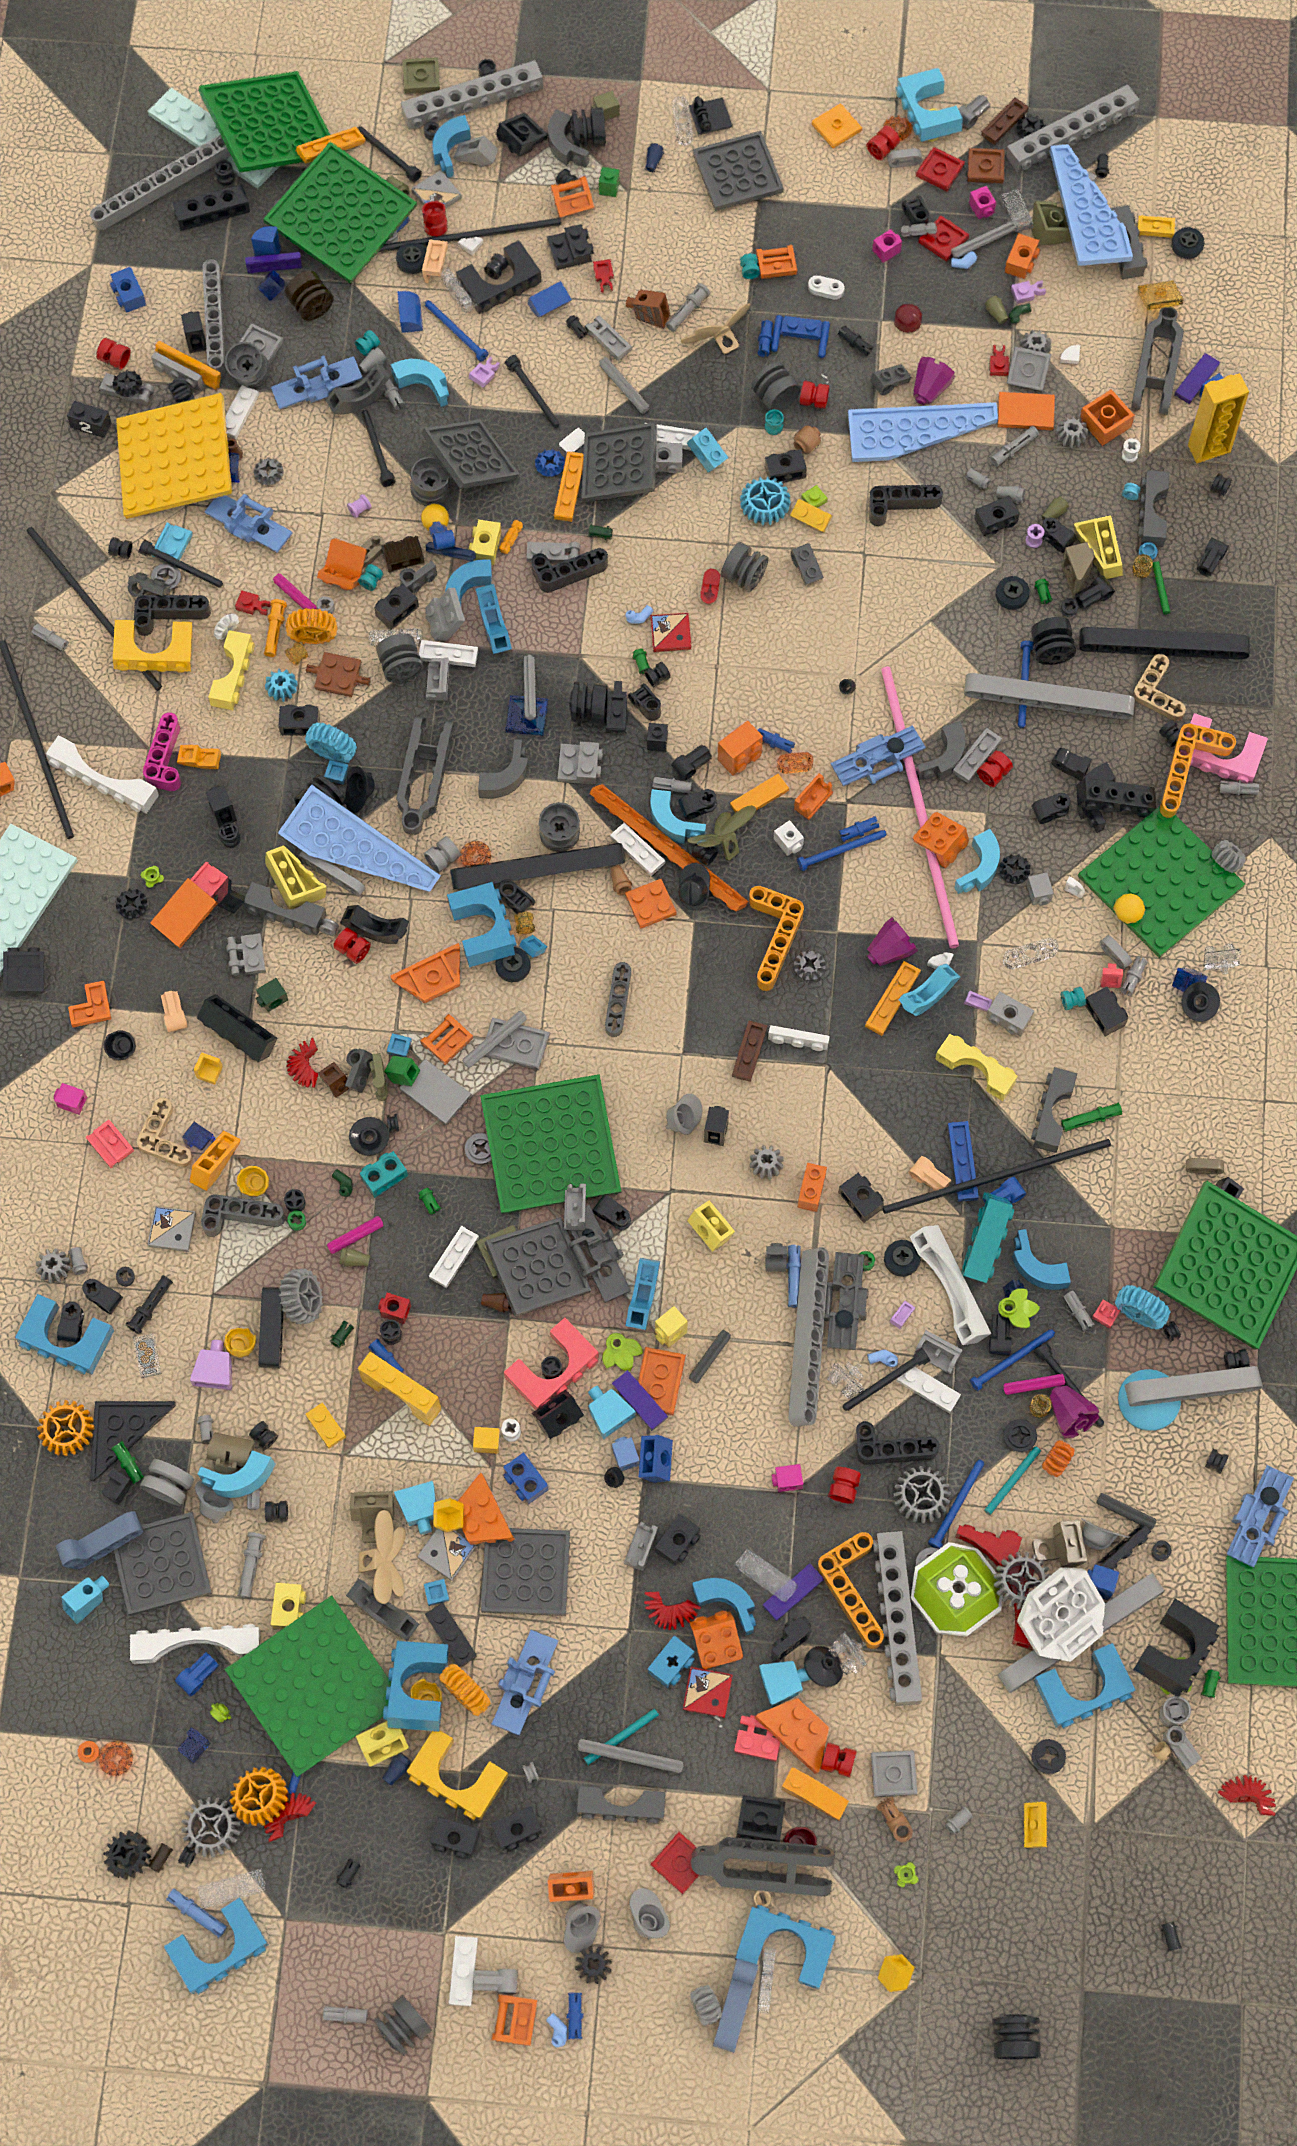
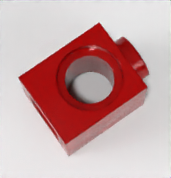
(400, 1314)

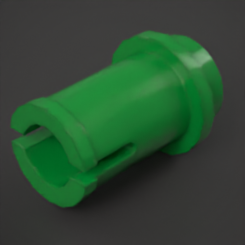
(1043, 591)
(640, 657)
(428, 1199)
(1210, 1683)

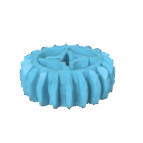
(773, 494)
(330, 743)
(1142, 1307)

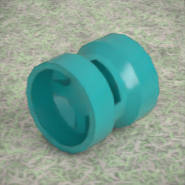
(750, 268)
(367, 342)
(774, 422)
(370, 577)
(1073, 998)

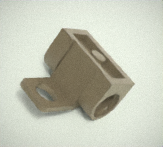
(229, 1452)
(365, 1508)
(1065, 1546)

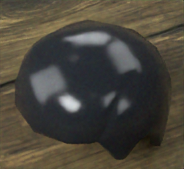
(119, 1045)

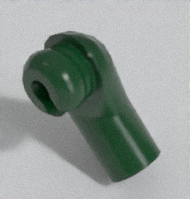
(1017, 311)
(346, 1185)

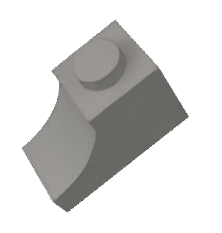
(477, 151)

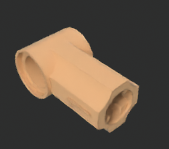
(174, 1015)
(925, 1172)

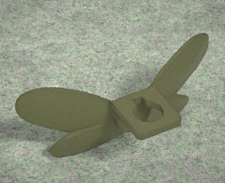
(724, 831)

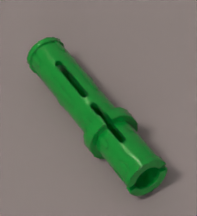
(1099, 1114)

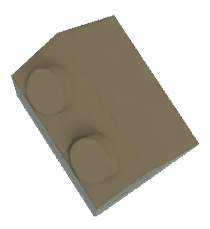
(1077, 566)

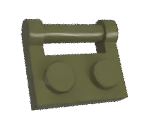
(379, 1079)

